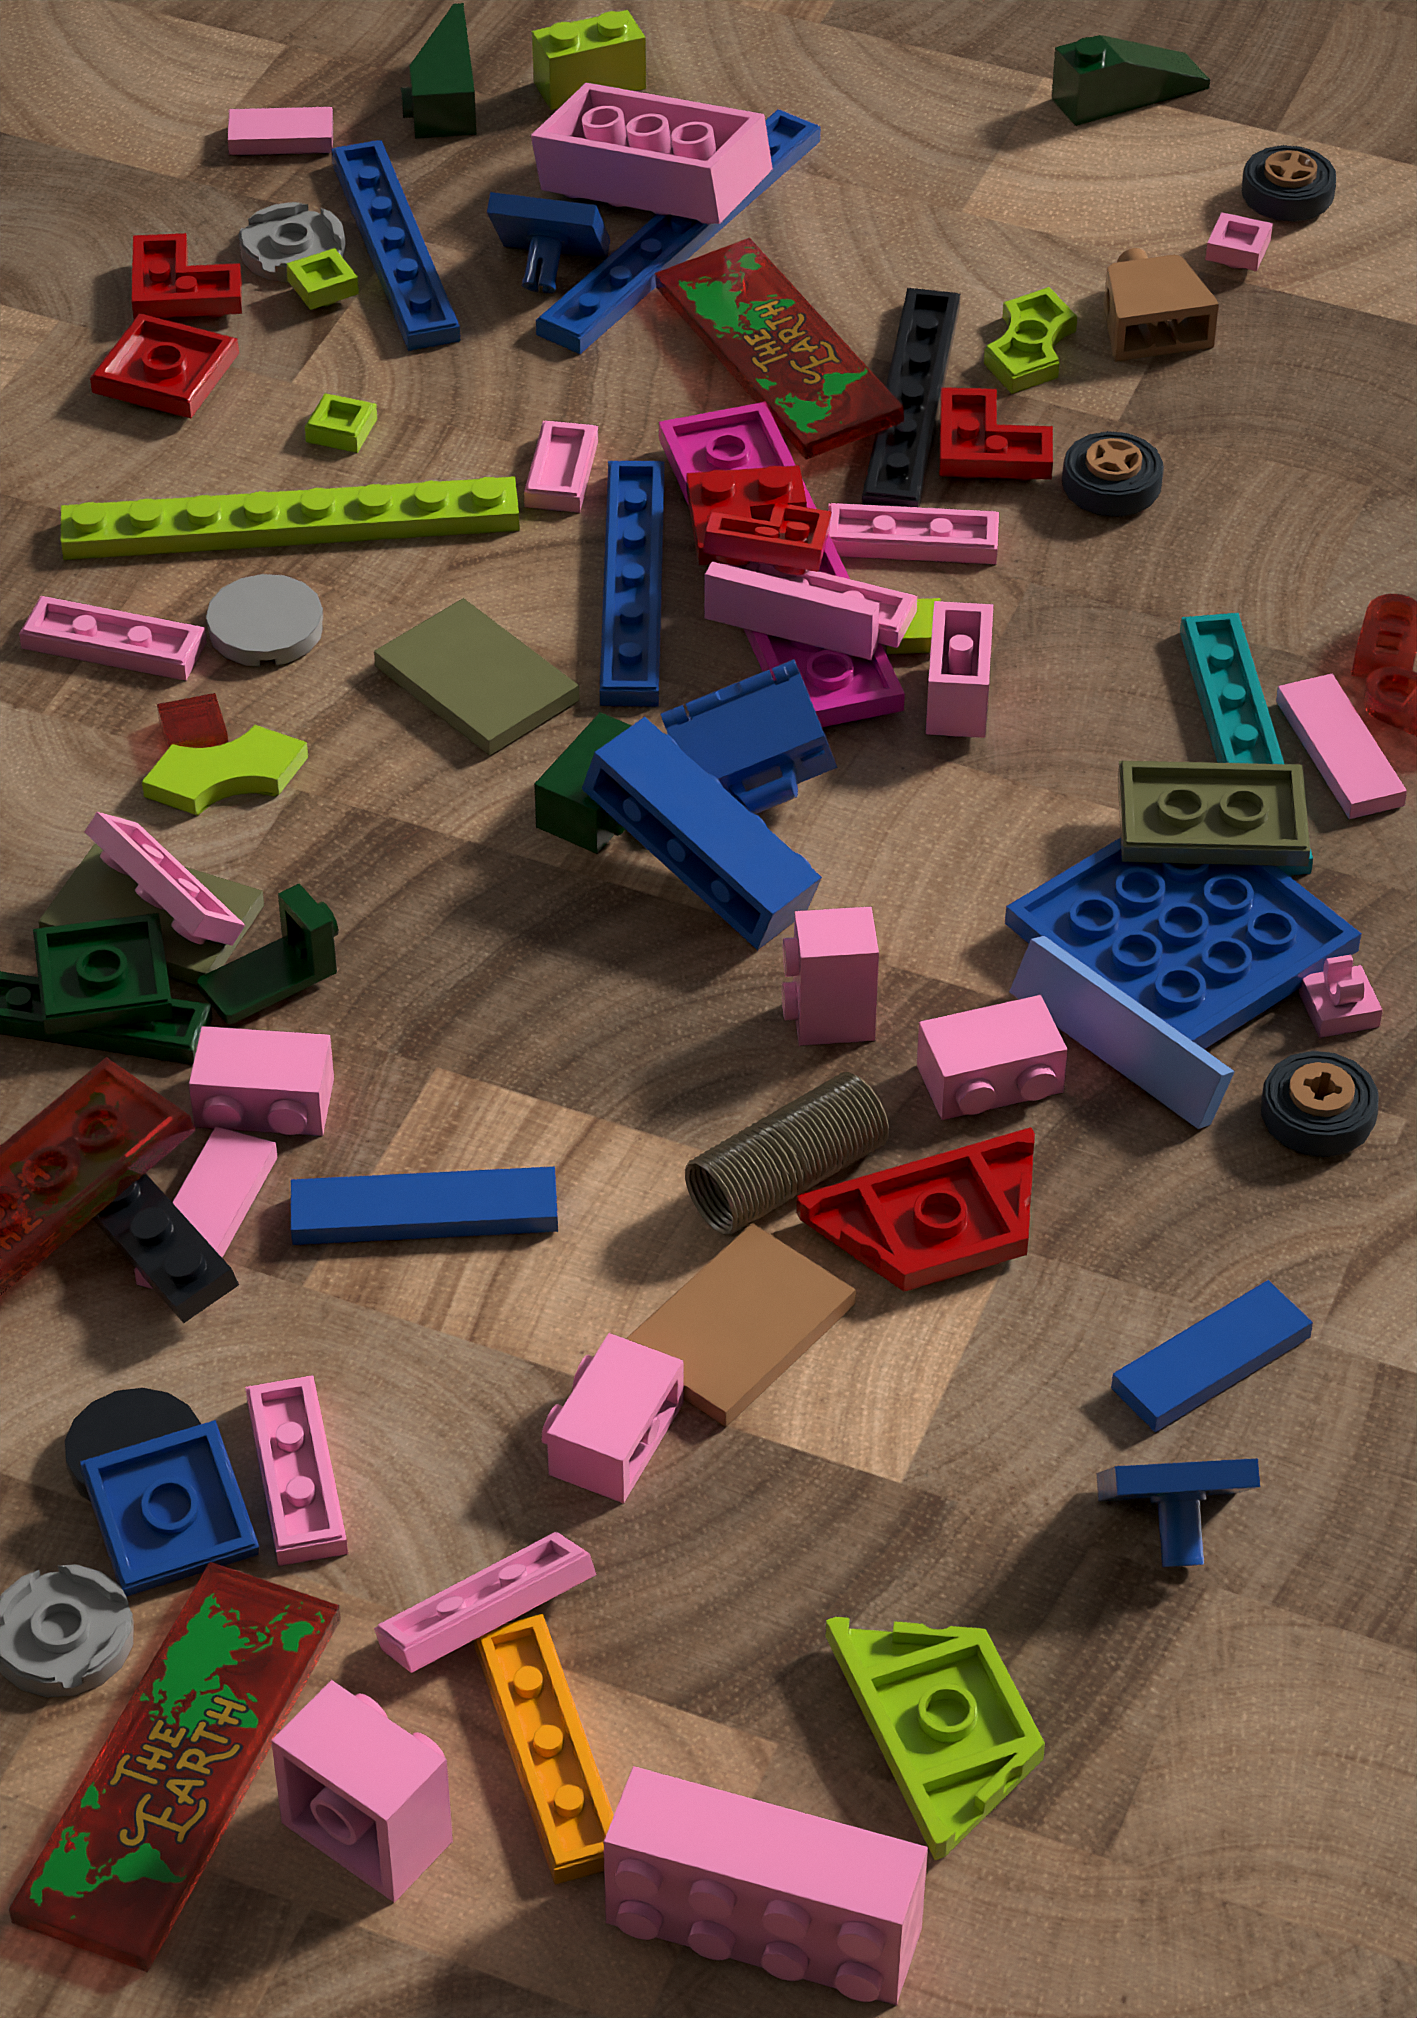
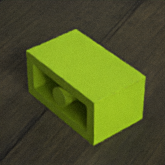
(592, 50)

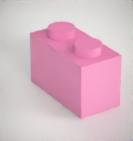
(959, 669)
(833, 976)
(991, 1057)
(261, 1081)
(614, 1417)

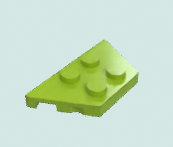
(941, 1720)

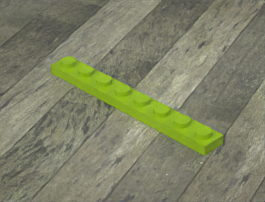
(289, 518)

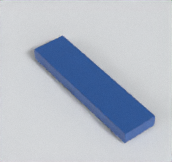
(423, 1205)

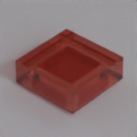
(193, 722)

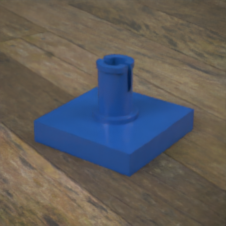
(547, 231)
(1178, 1493)

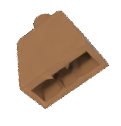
(1157, 307)

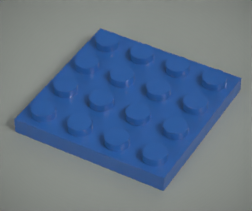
(1187, 939)

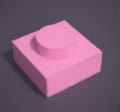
(1238, 241)

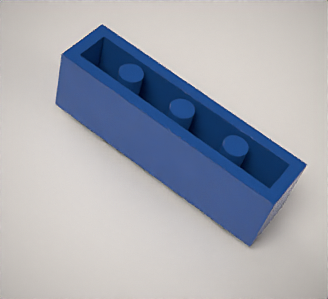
(701, 832)

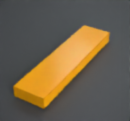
(547, 1746)

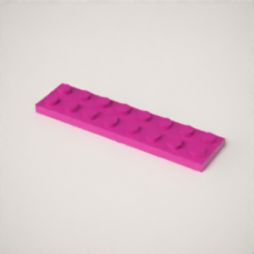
(747, 438)

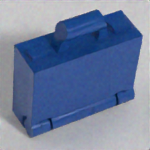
(755, 737)

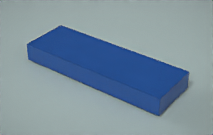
(1211, 1355)

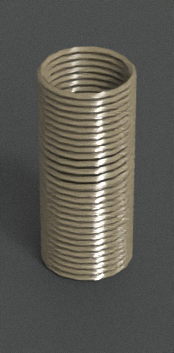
(788, 1148)

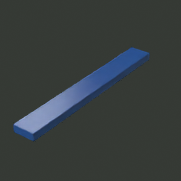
(660, 244)

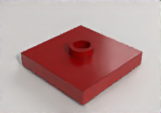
(164, 365)

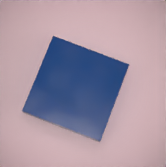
(169, 1508)

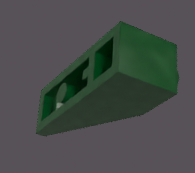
(1115, 75)
(442, 82)

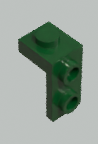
(281, 967)

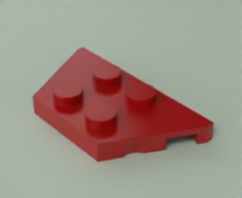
(932, 1213)

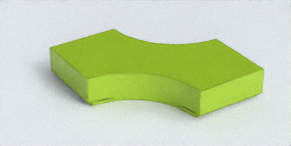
(1026, 350)
(198, 777)

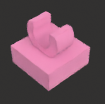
(1340, 998)

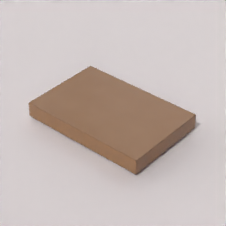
(745, 1321)

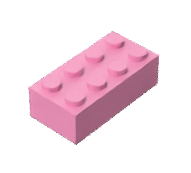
(652, 152)
(764, 1886)

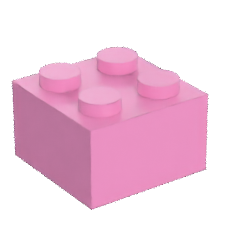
(363, 1789)

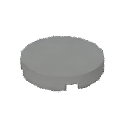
(285, 235)
(265, 619)
(64, 1631)

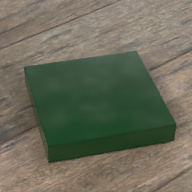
(102, 974)

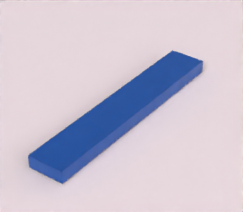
(395, 245)
(632, 584)

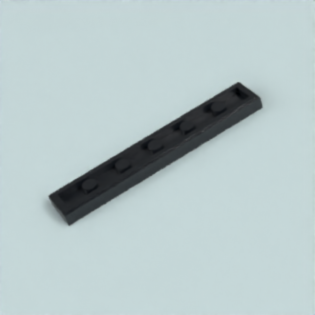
(915, 379)

